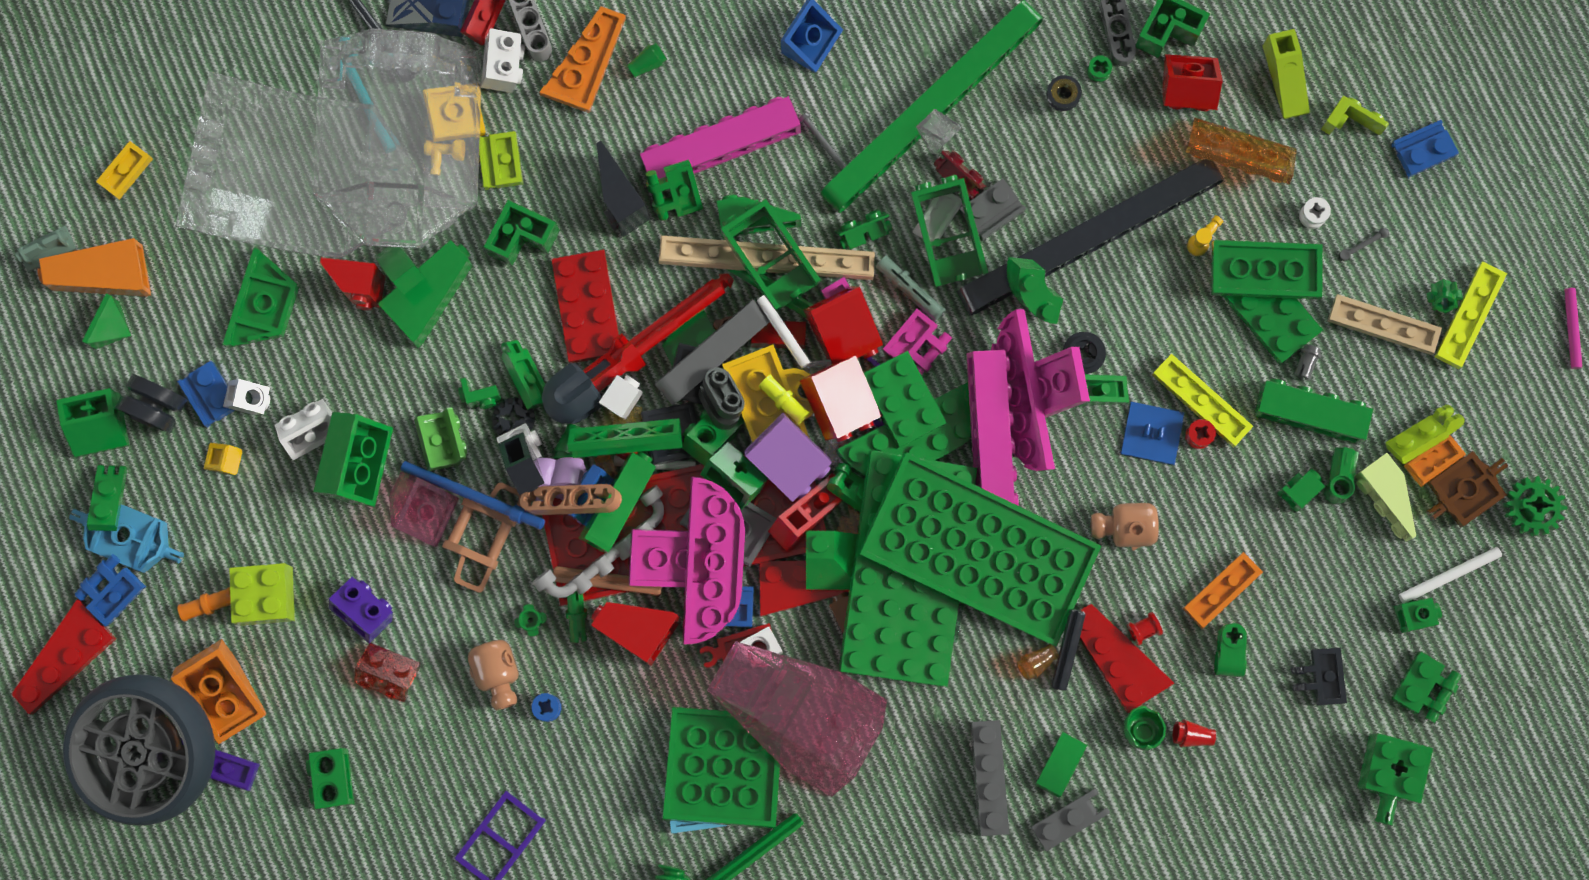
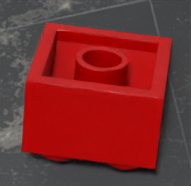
(1191, 82)
(357, 280)

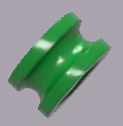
(1100, 61)

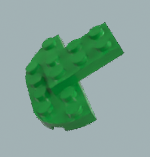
(910, 416)

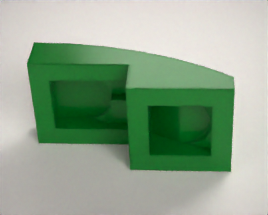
(1061, 764)

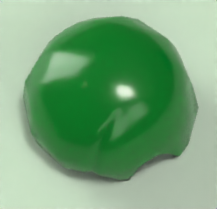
(1144, 728)

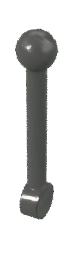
(1345, 254)

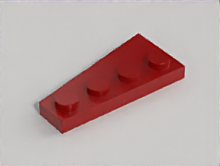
(785, 587)
(65, 655)
(1122, 664)

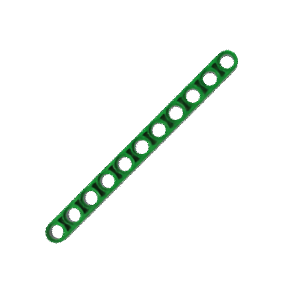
(940, 96)

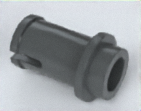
(1307, 361)

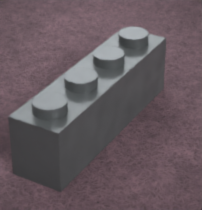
(989, 778)

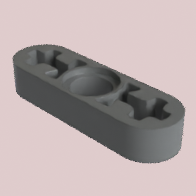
(1114, 47)

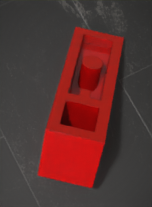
(804, 515)

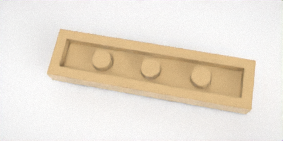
(1384, 324)

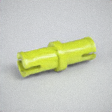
(784, 399)

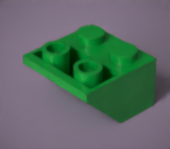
(93, 422)

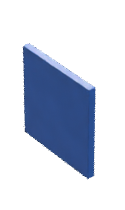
(1152, 433)

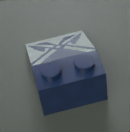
(429, 16)

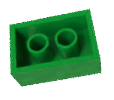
(353, 459)

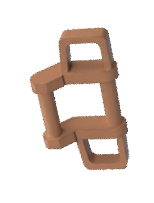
(496, 547)

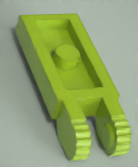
(1425, 434)

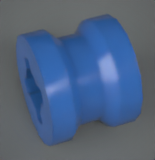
(550, 709)

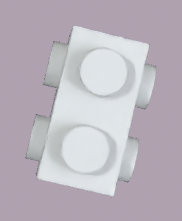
(501, 61)
(304, 429)

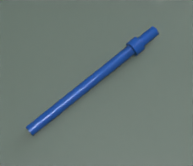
(515, 513)

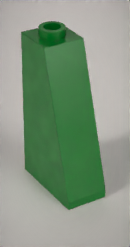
(424, 304)
(630, 481)

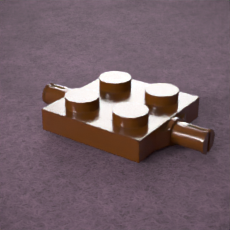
(1467, 489)

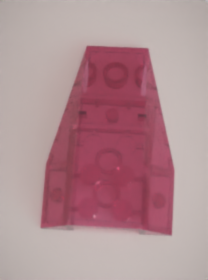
(801, 713)

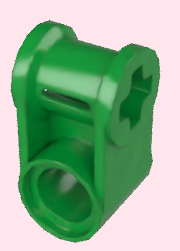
(1231, 657)

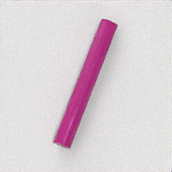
(1573, 328)

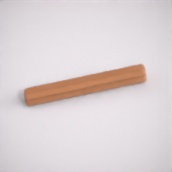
(609, 581)

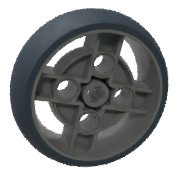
(126, 798)

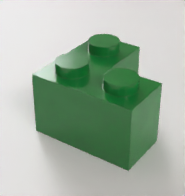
(1173, 20)
(519, 226)

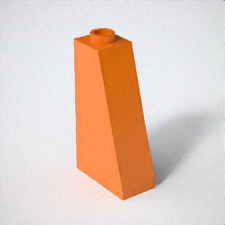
(102, 269)

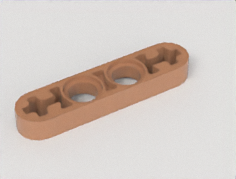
(569, 503)

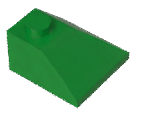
(829, 560)

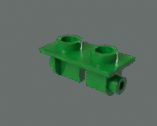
(854, 231)

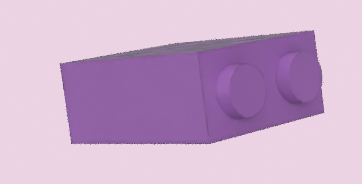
(788, 457)

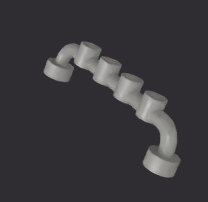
(603, 565)

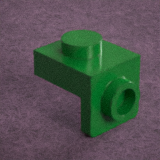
(482, 398)

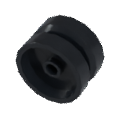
(150, 405)

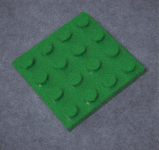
(718, 772)

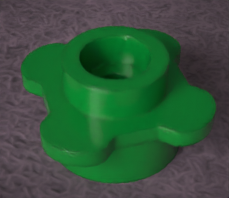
(538, 620)

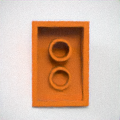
(220, 689)

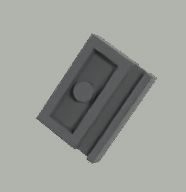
(995, 209)

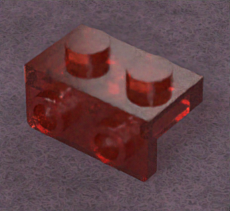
(386, 672)

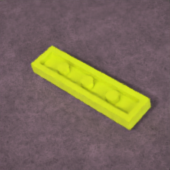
(1470, 315)
(1202, 400)

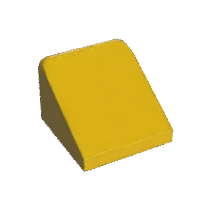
(223, 458)

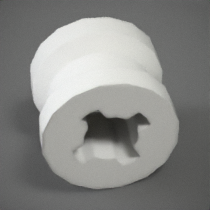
(1312, 218)

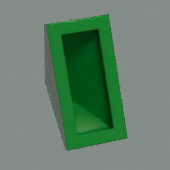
(107, 325)

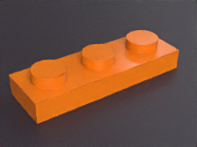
(1222, 590)

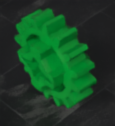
(1534, 518)

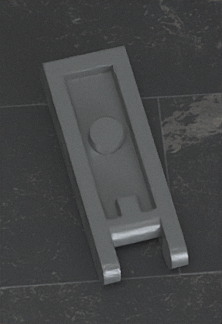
(1068, 821)

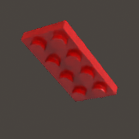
(585, 305)

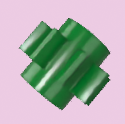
(1444, 296)

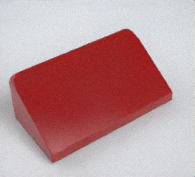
(768, 335)

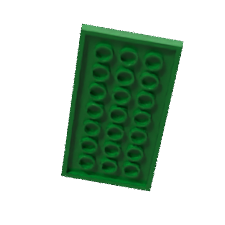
(979, 549)
(892, 621)

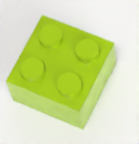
(262, 594)

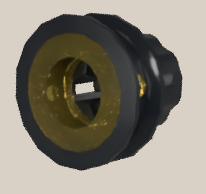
(1071, 90)

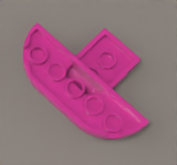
(1037, 390)
(702, 560)

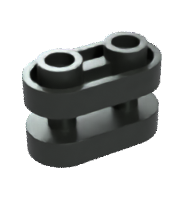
(721, 398)

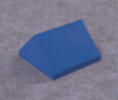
(810, 36)

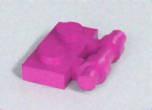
(912, 336)

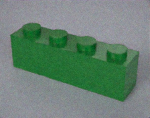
(1313, 412)

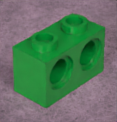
(715, 438)
(338, 777)

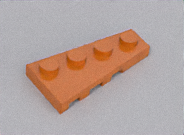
(584, 67)

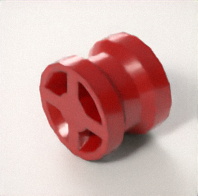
(1196, 438)

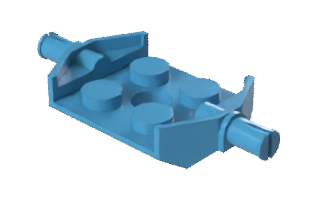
(144, 546)

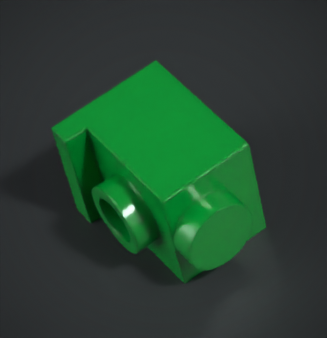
(1301, 489)
(1408, 615)

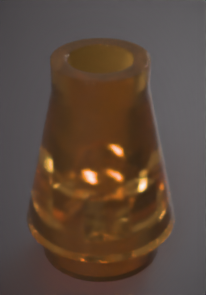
(1036, 662)

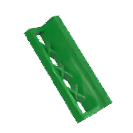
(625, 438)

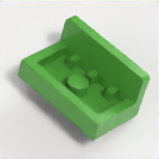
(441, 439)

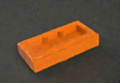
(1434, 461)

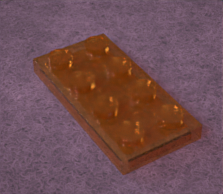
(1241, 151)

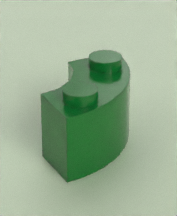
(1029, 287)

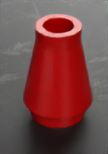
(1191, 734)

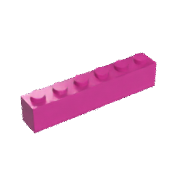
(727, 139)
(992, 422)

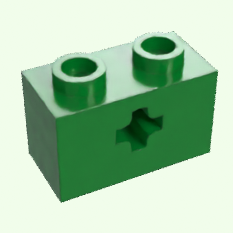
(735, 475)

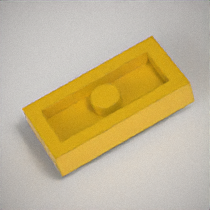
(124, 170)

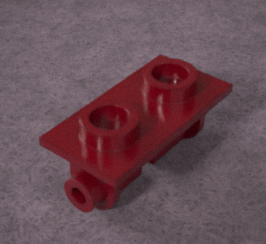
(953, 165)

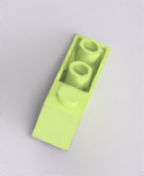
(1389, 491)

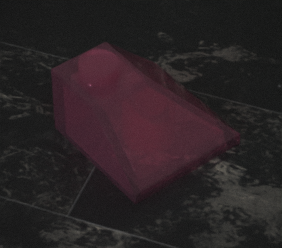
(420, 508)

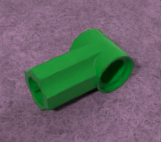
(1342, 473)

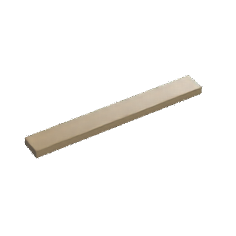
(719, 255)

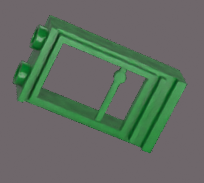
(960, 265)
(790, 285)

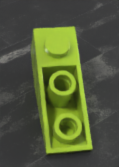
(1287, 72)

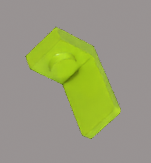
(1352, 108)

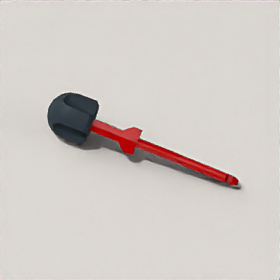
(574, 392)

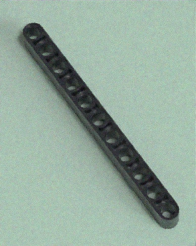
(1098, 231)

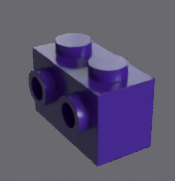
(361, 609)

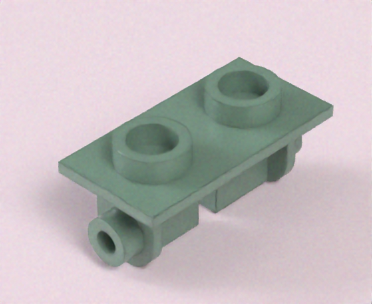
(48, 245)

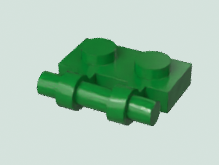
(682, 187)
(1418, 683)

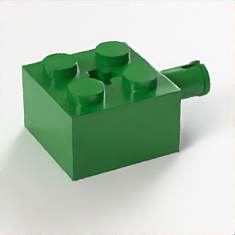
(1390, 786)

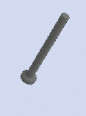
(805, 119)

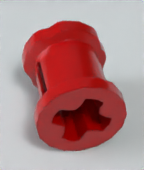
(1145, 628)

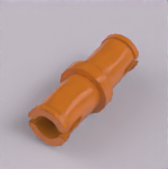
(204, 605)

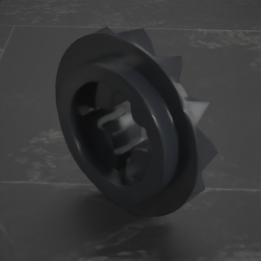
(1096, 350)
(505, 409)

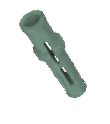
(889, 269)

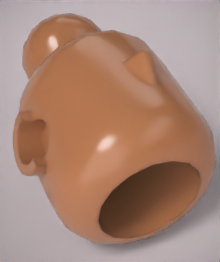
(1129, 525)
(494, 670)

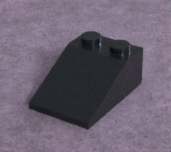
(623, 204)

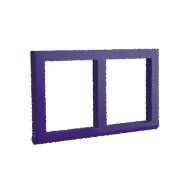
(483, 827)

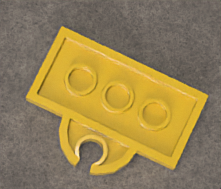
(759, 407)

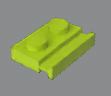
(500, 160)

